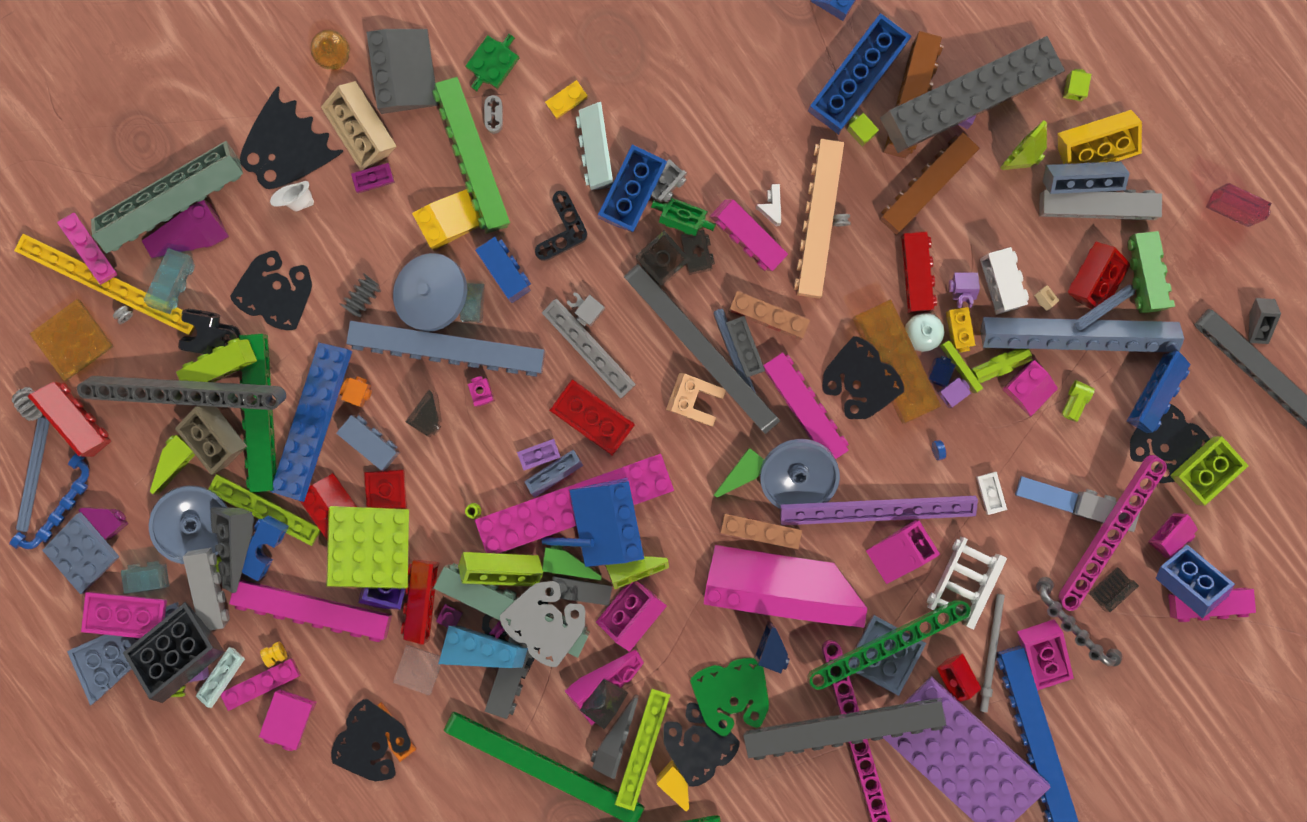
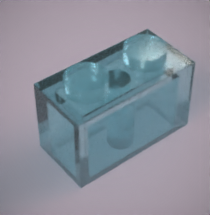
(145, 578)

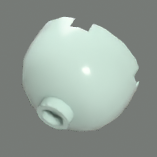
(925, 331)

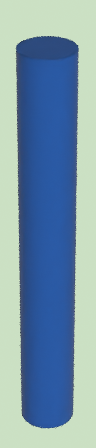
(568, 542)

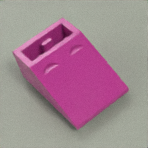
(902, 552)

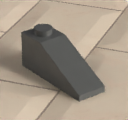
(583, 590)

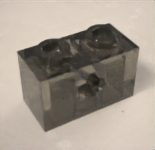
(689, 244)

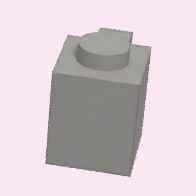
(588, 310)

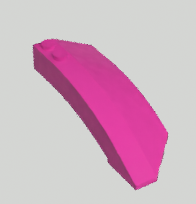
(782, 587)

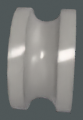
(841, 220)
(123, 314)

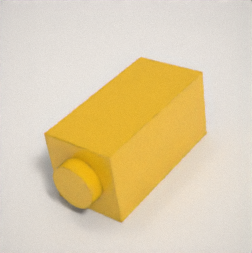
(960, 329)

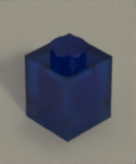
(941, 371)

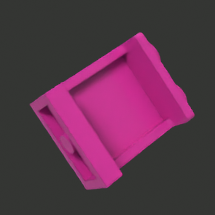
(286, 720)

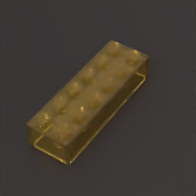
(885, 331)

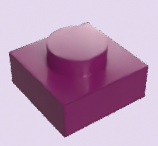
(449, 616)

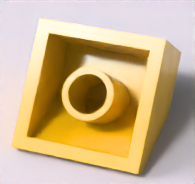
(674, 785)

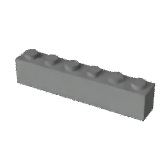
(1102, 205)

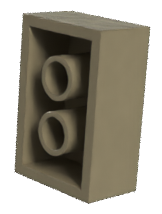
(210, 437)

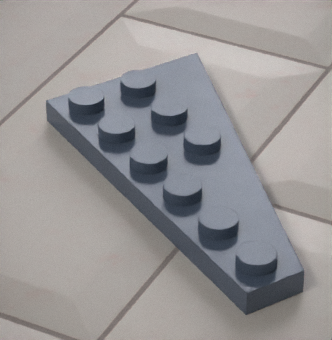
(102, 662)

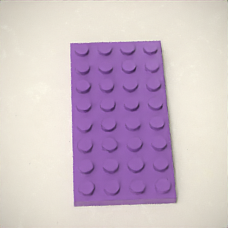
(970, 762)

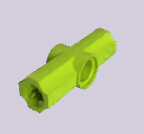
(1002, 364)

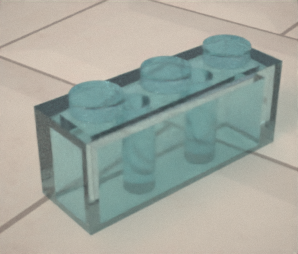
(169, 281)

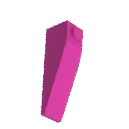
(617, 672)

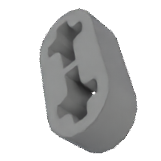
(498, 114)

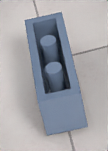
(368, 442)

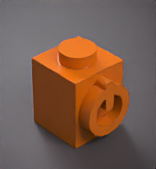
(355, 391)

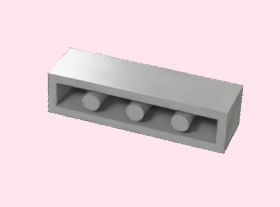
(206, 588)

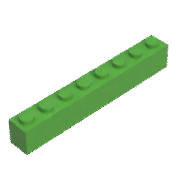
(471, 155)

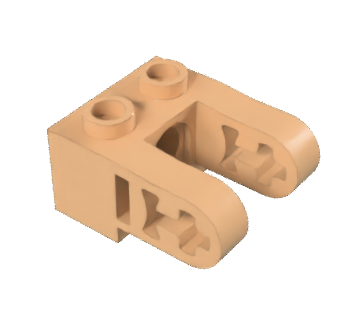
(685, 394)

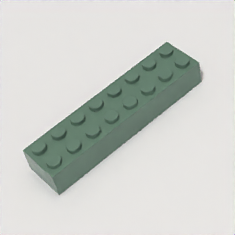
(166, 197)
(490, 600)

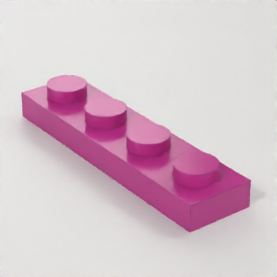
(87, 248)
(260, 684)

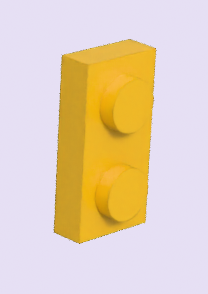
(566, 99)

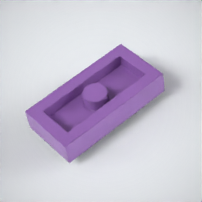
(538, 454)

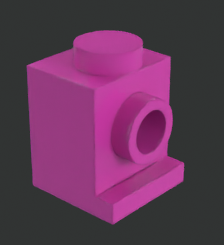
(487, 395)

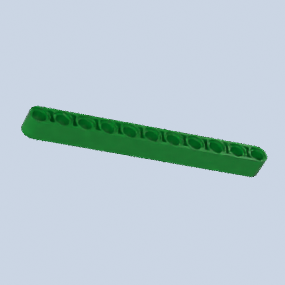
(539, 766)

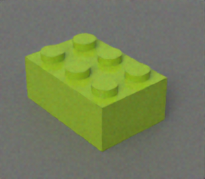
(1209, 470)

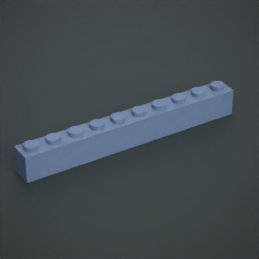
(1064, 335)
(445, 347)

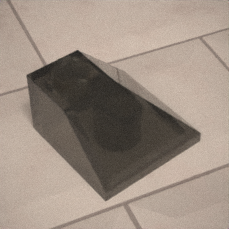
(426, 415)

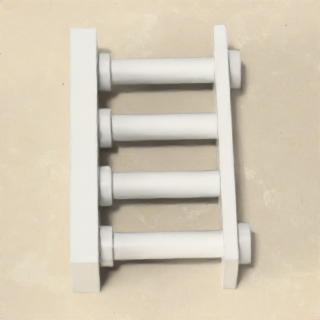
(986, 581)

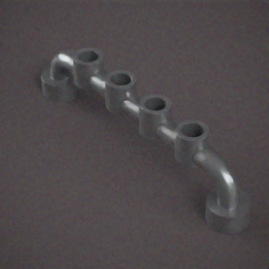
(1113, 656)

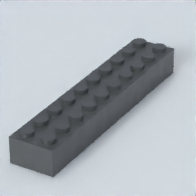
(971, 94)

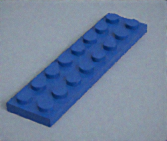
(311, 421)

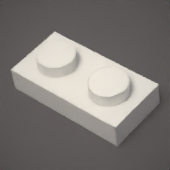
(991, 493)

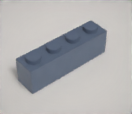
(1085, 177)

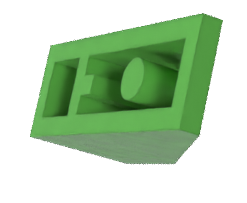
(745, 471)
(563, 562)

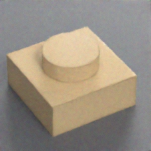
(1046, 298)

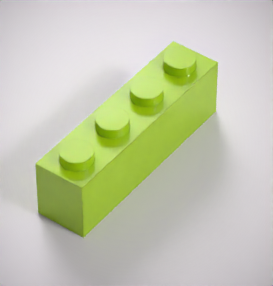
(220, 363)
(500, 569)

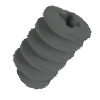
(361, 296)

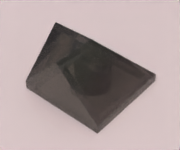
(604, 703)

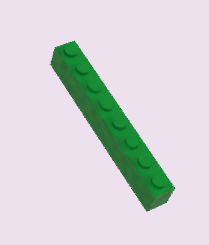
(259, 422)

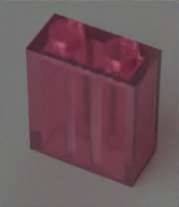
(1239, 205)

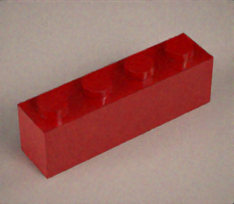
(917, 272)

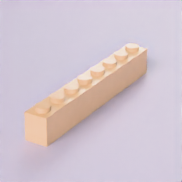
(820, 218)

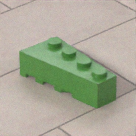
(1149, 273)

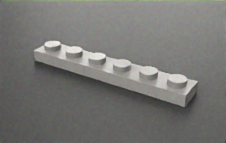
(588, 348)

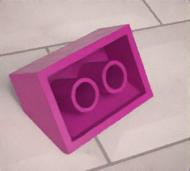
(631, 614)

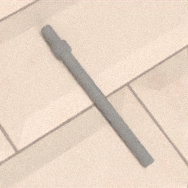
(986, 690)

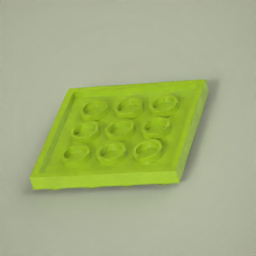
(367, 547)

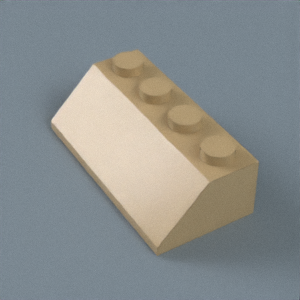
(358, 125)

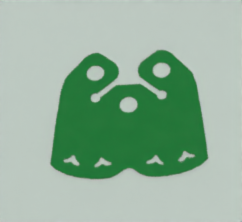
(729, 683)

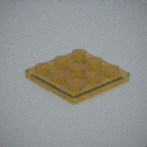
(71, 340)

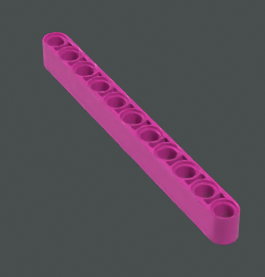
(863, 754)

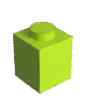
(1077, 85)
(862, 129)

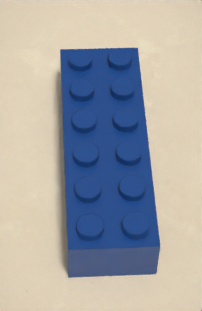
(859, 73)

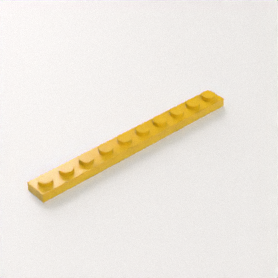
(113, 288)

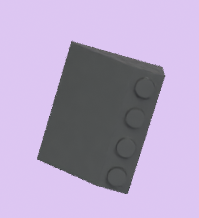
(401, 69)

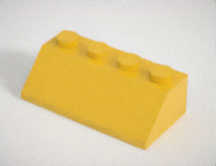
(1102, 140)

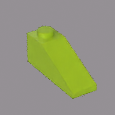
(172, 460)
(629, 572)

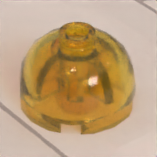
(330, 49)

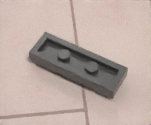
(745, 346)

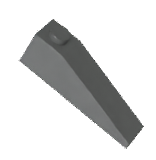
(233, 534)

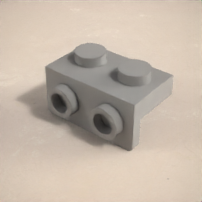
(670, 179)

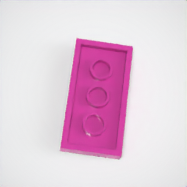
(121, 614)

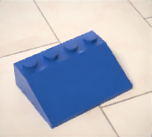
(608, 517)

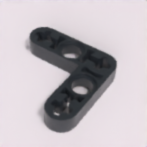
(568, 234)

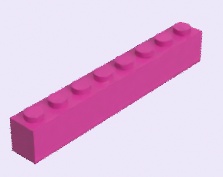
(311, 609)

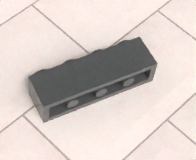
(506, 688)

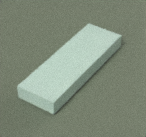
(220, 677)

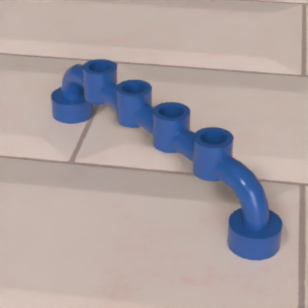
(56, 518)

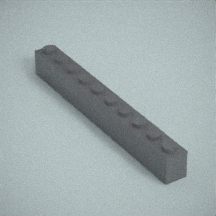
(844, 728)

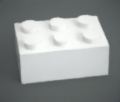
(1004, 280)

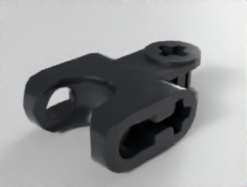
(209, 332)

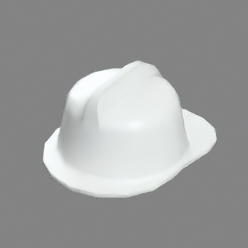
(293, 196)

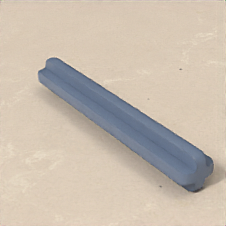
(1104, 307)

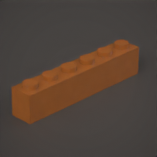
(929, 184)

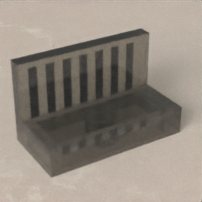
(1113, 590)

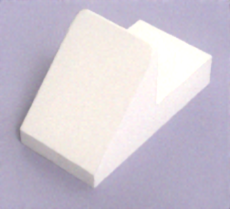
(773, 210)

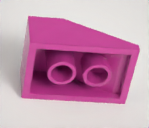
(1046, 654)

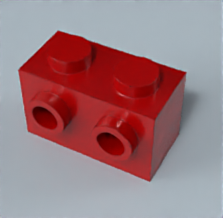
(959, 677)

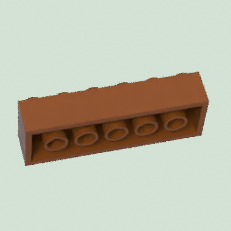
(917, 77)

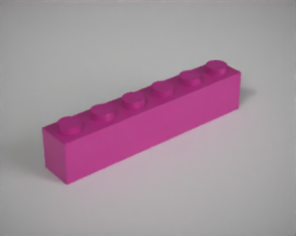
(803, 405)

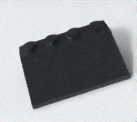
(172, 653)

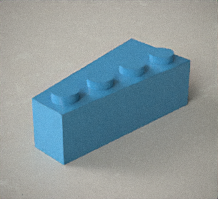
(475, 648)

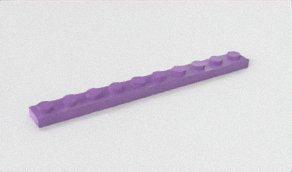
(878, 510)

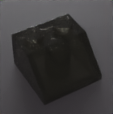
(662, 259)

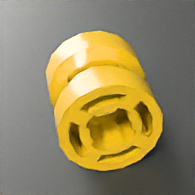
(273, 654)

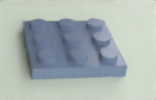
(80, 553)
(893, 670)

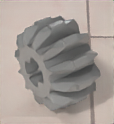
(25, 405)

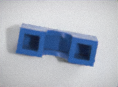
(269, 532)

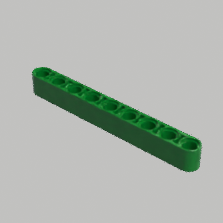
(898, 644)

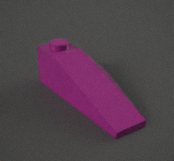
(187, 231)

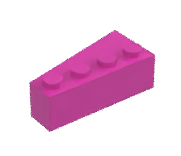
(748, 234)

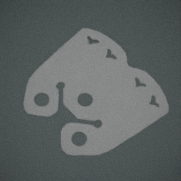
(536, 631)

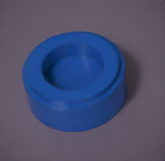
(938, 450)

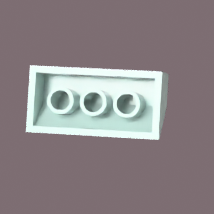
(595, 146)

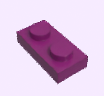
(372, 178)

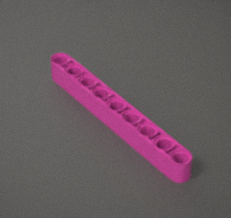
(1110, 523)

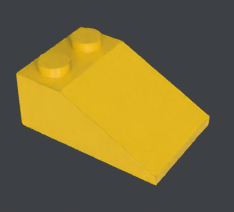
(447, 219)

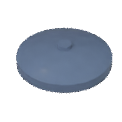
(430, 292)
(799, 473)
(183, 522)

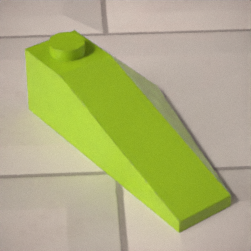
(1029, 150)

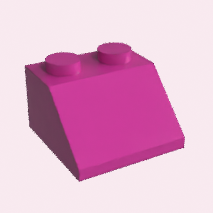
(1031, 387)
(1174, 534)

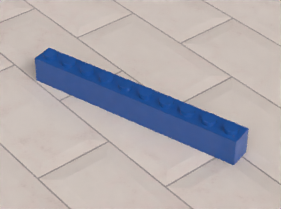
(1036, 733)

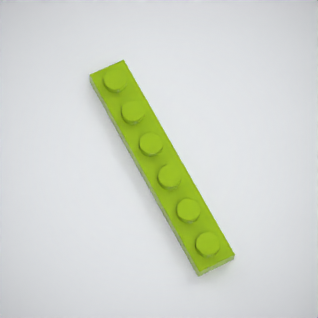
(261, 507)
(642, 749)

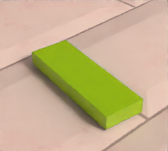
(961, 366)

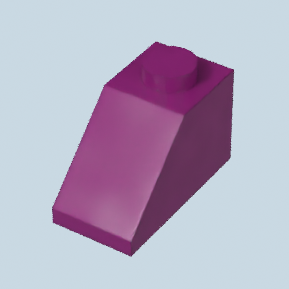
(105, 521)

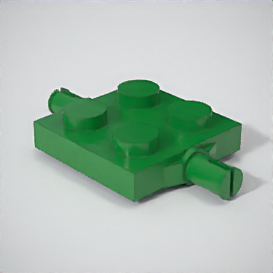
(492, 62)
(683, 216)

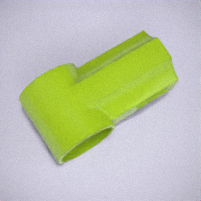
(1079, 396)

